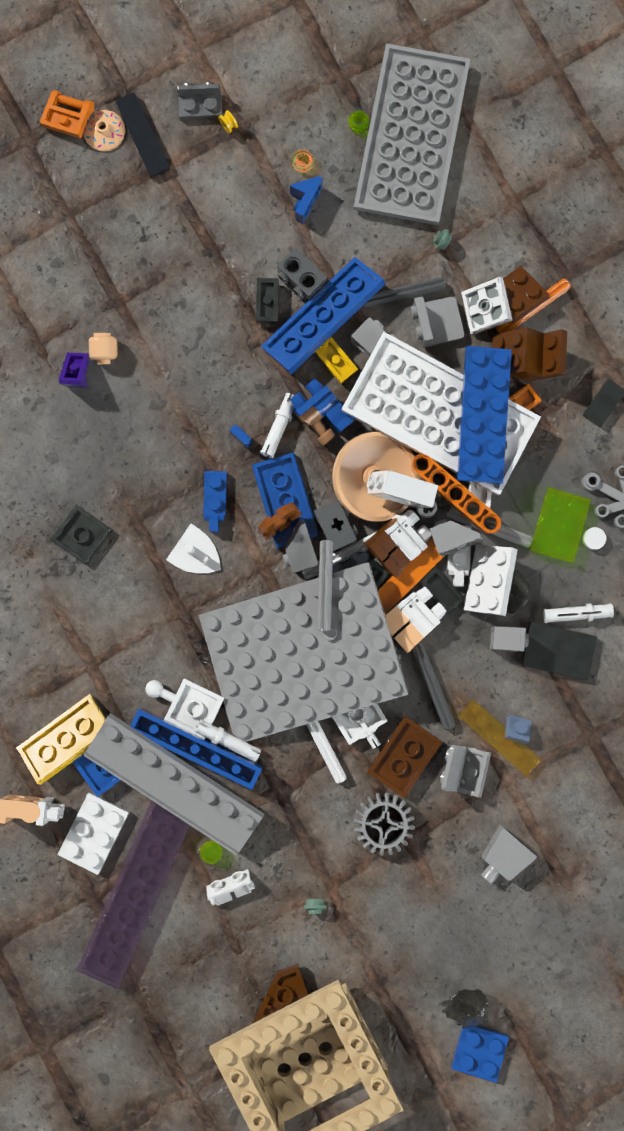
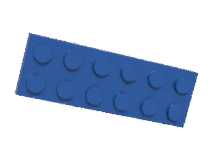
(323, 315)
(484, 415)

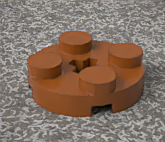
(279, 521)

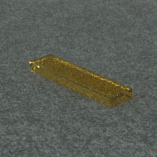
(494, 734)

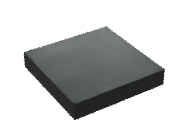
(81, 534)

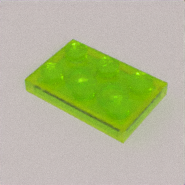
(559, 525)

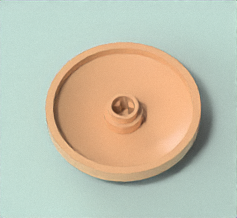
(356, 463)

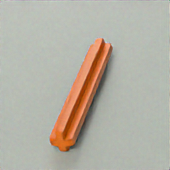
(554, 292)

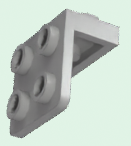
(437, 321)
(465, 770)

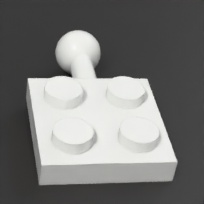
(188, 705)

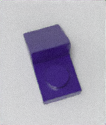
(74, 370)

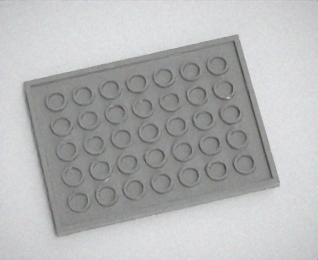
(290, 674)

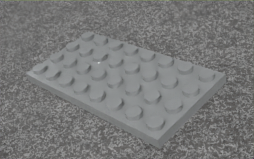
(412, 134)

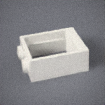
(402, 489)

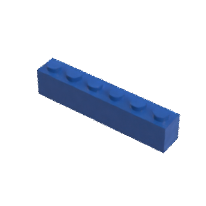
(196, 748)

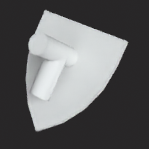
(195, 552)

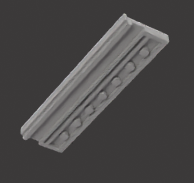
(173, 784)

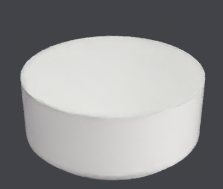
(594, 538)

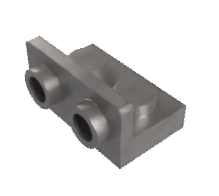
(199, 101)

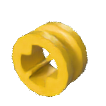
(228, 122)

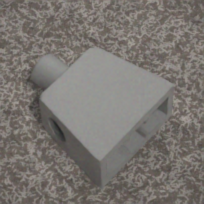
(505, 856)

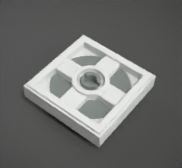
(486, 306)

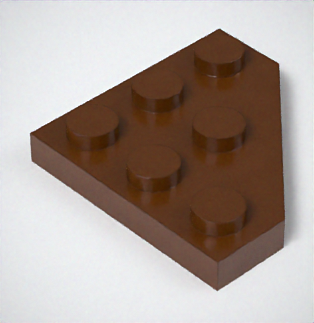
(284, 990)

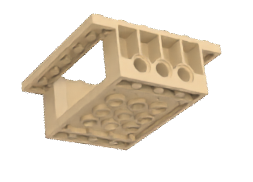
(271, 1097)

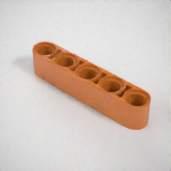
(466, 496)

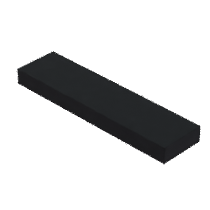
(142, 135)

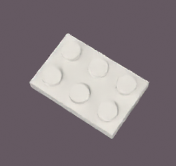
(490, 580)
(93, 833)

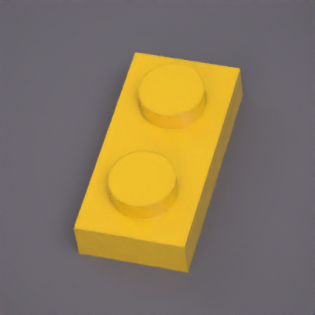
(336, 361)

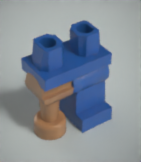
(320, 405)

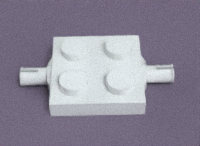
(361, 724)

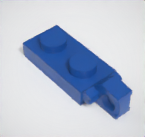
(215, 498)

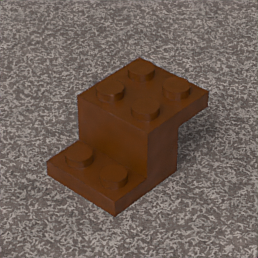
(534, 353)

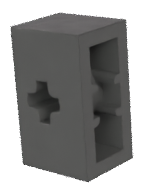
(336, 512)

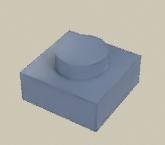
(518, 729)

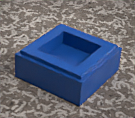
(241, 436)

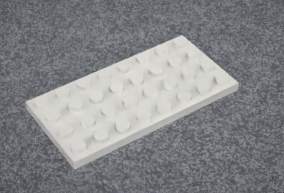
(421, 406)

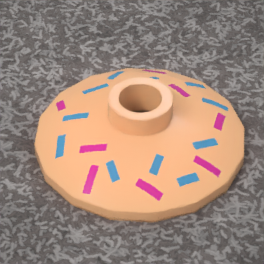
(108, 138)

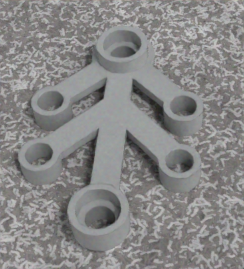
(608, 490)

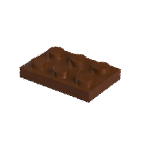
(404, 757)

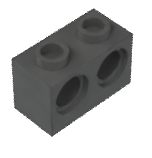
(305, 272)

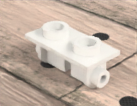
(220, 890)

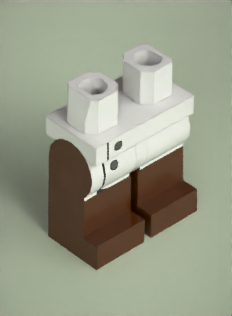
(398, 542)

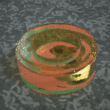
(302, 161)

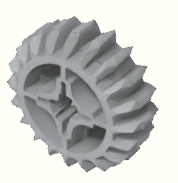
(394, 825)

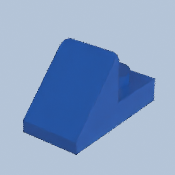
(307, 193)

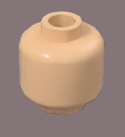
(103, 348)

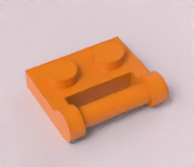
(65, 120)

